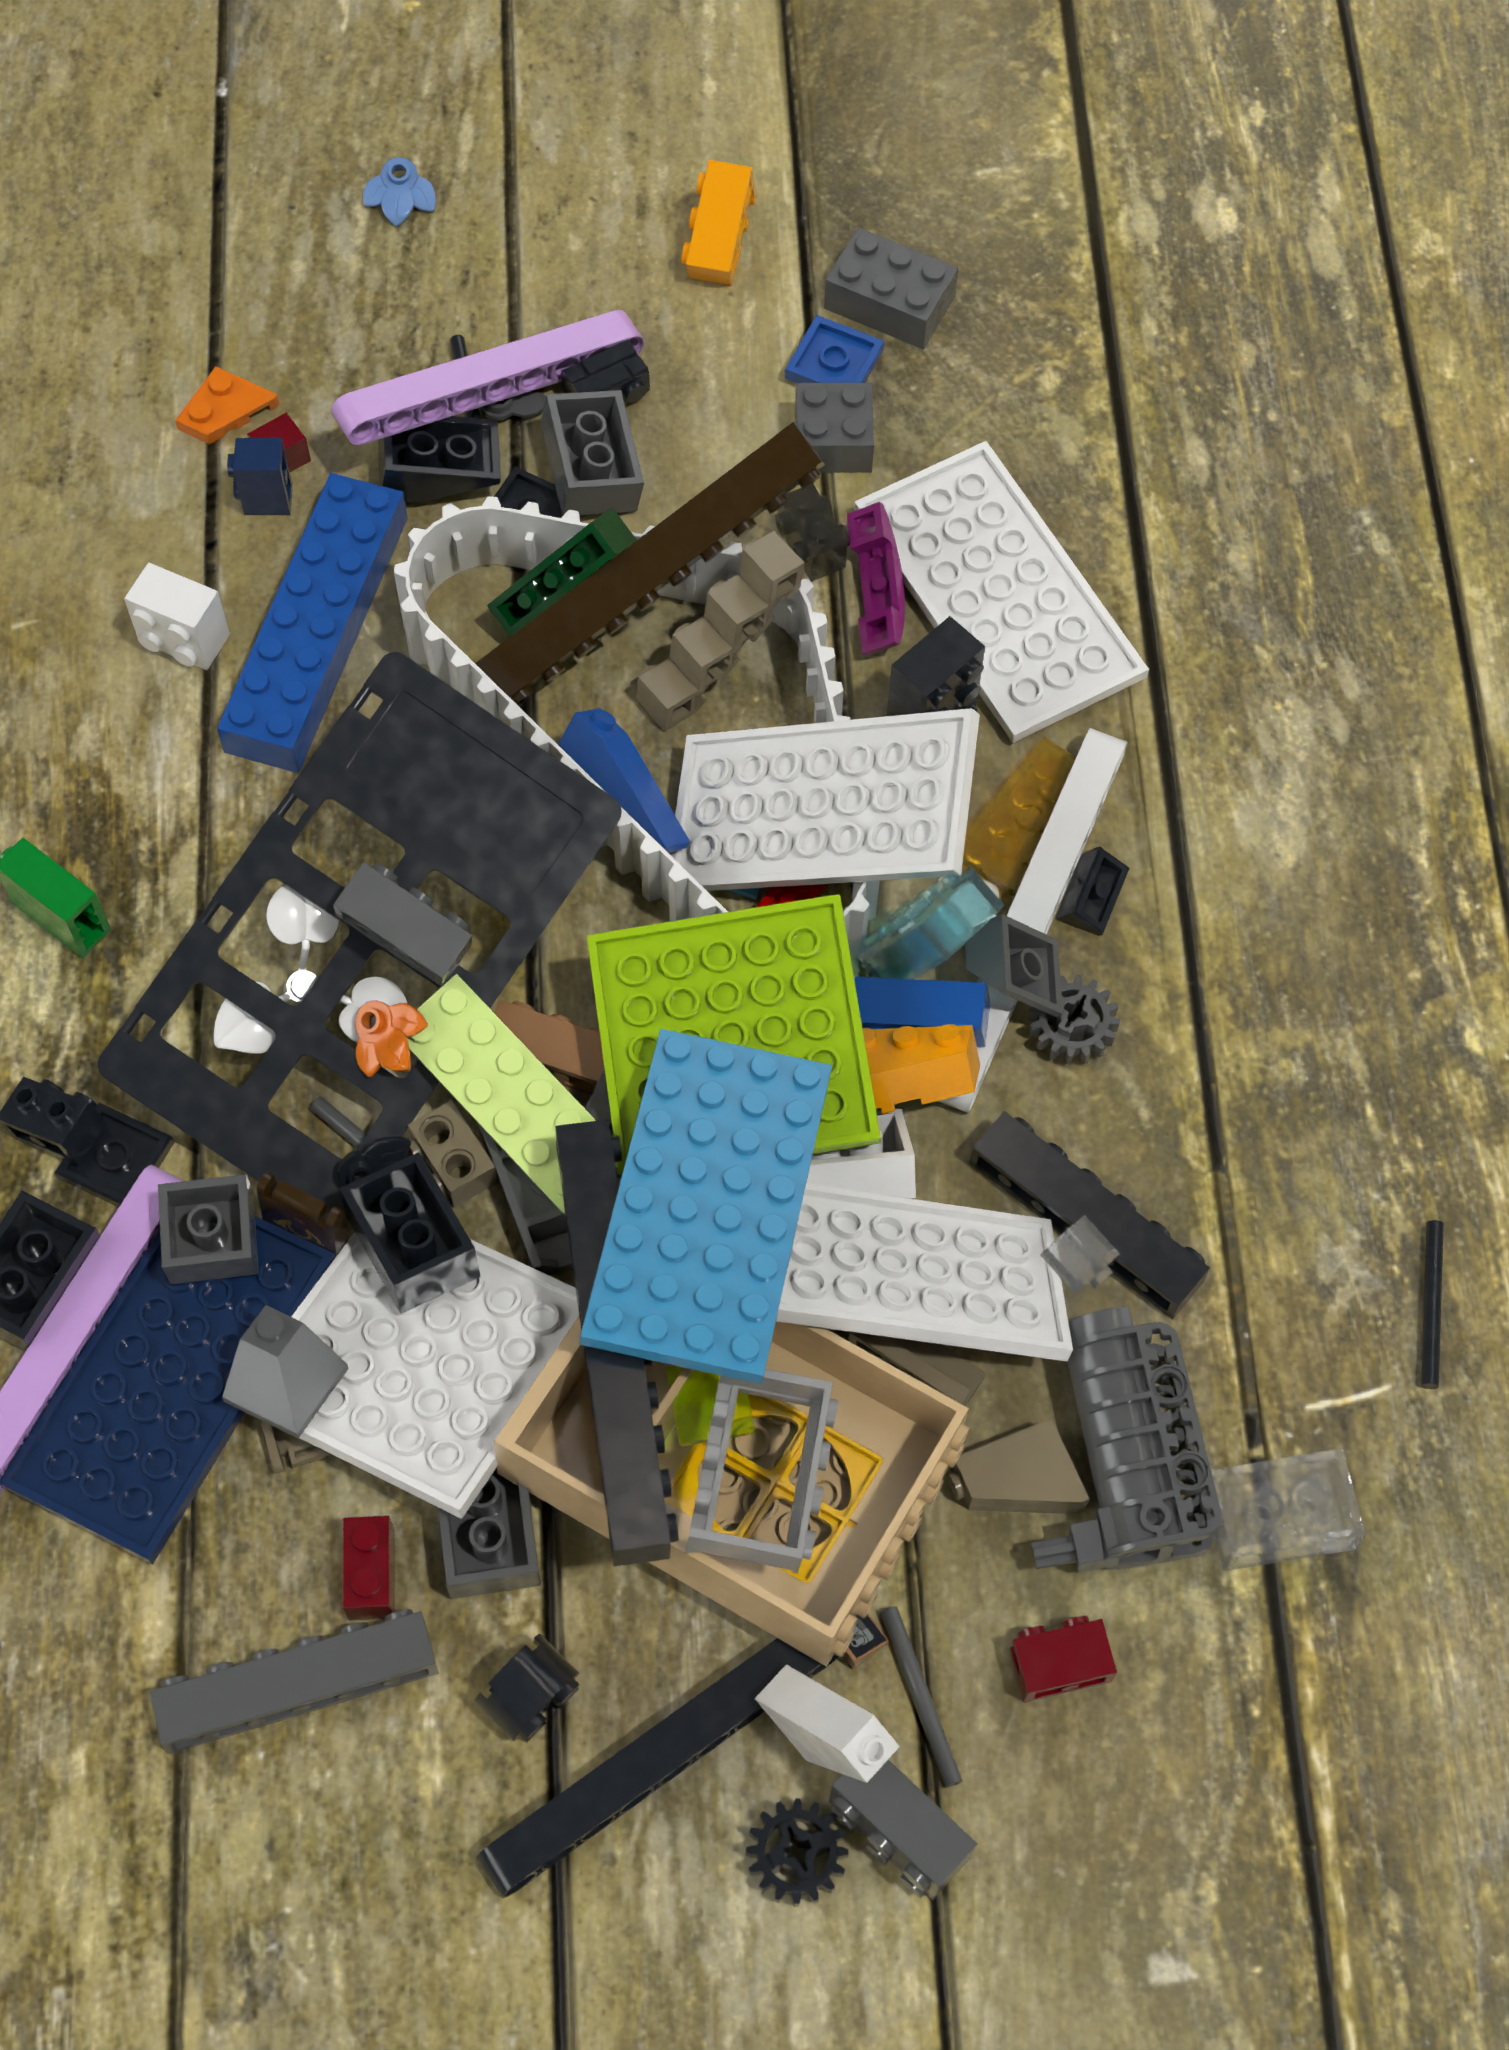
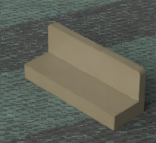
(926, 1362)

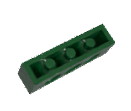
(562, 571)

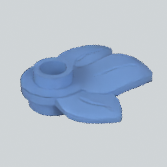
(399, 194)

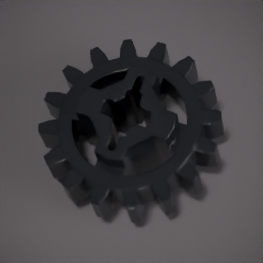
(817, 1843)

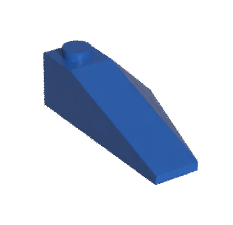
(616, 766)

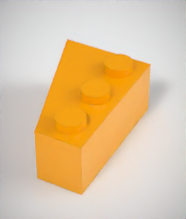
(719, 222)
(921, 1063)

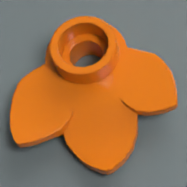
(387, 1040)

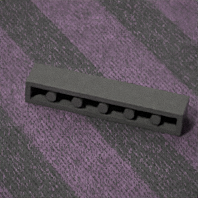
(293, 1681)

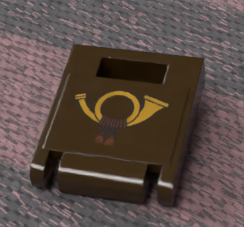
(301, 1214)

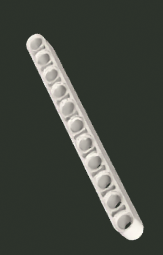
(1052, 870)

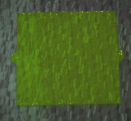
(695, 1407)

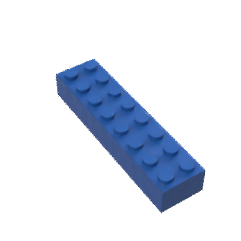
(313, 623)

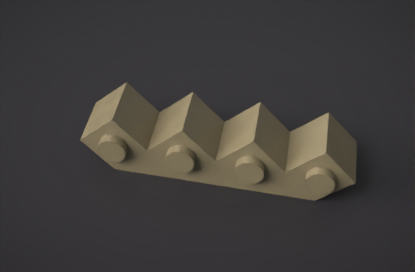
(733, 614)

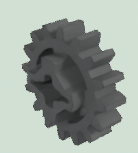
(1086, 1032)

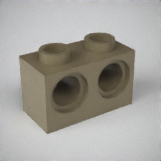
(459, 1150)

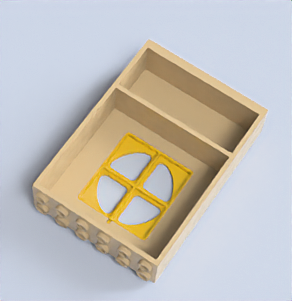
(886, 1431)

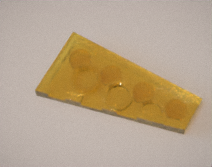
(1012, 823)

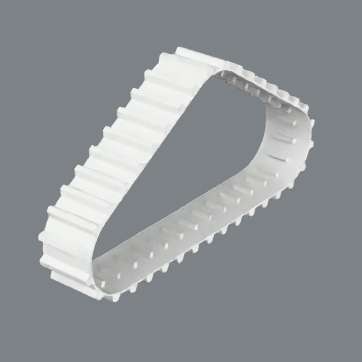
(524, 540)

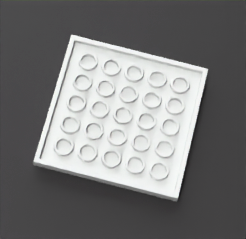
(436, 1380)

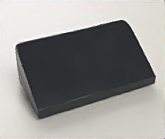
(1093, 891)

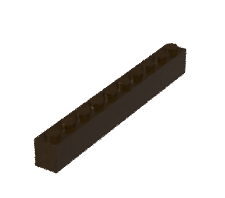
(653, 562)

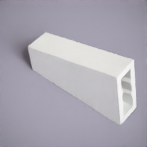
(826, 1725)

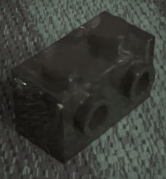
(813, 532)

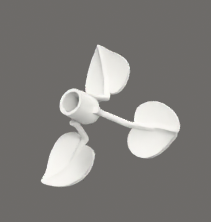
(294, 921)

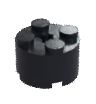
(528, 1688)

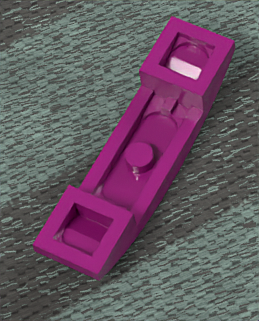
(880, 578)

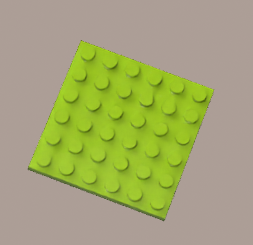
(744, 978)

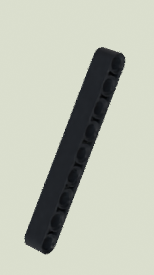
(637, 1770)

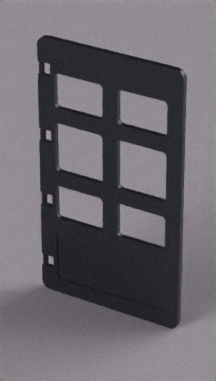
(460, 802)

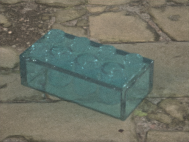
(930, 927)

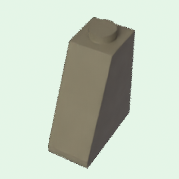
(1020, 1474)

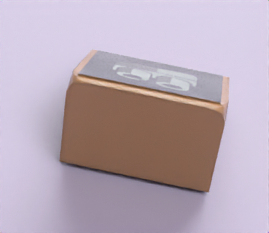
(866, 1641)

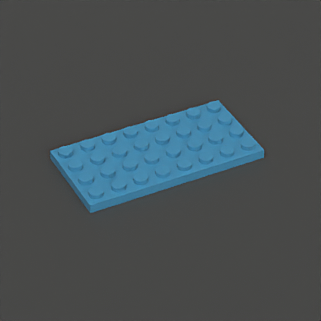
(707, 1207)

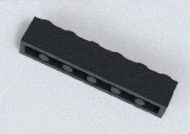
(1061, 1191)

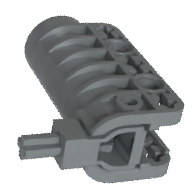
(1129, 1450)

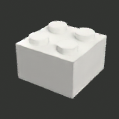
(177, 616)

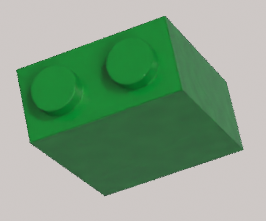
(53, 897)

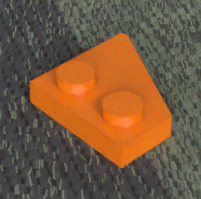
(223, 405)

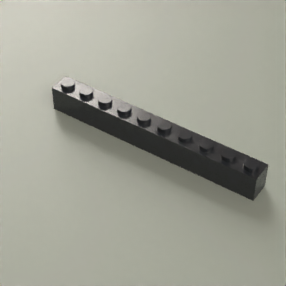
(617, 1382)

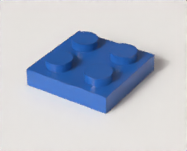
(834, 354)

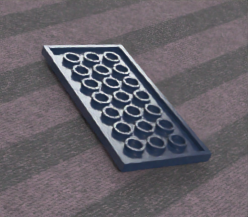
(145, 1396)

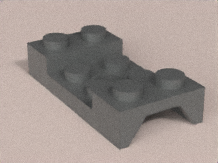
(537, 1219)

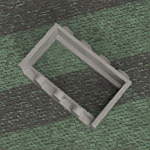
(807, 1495)

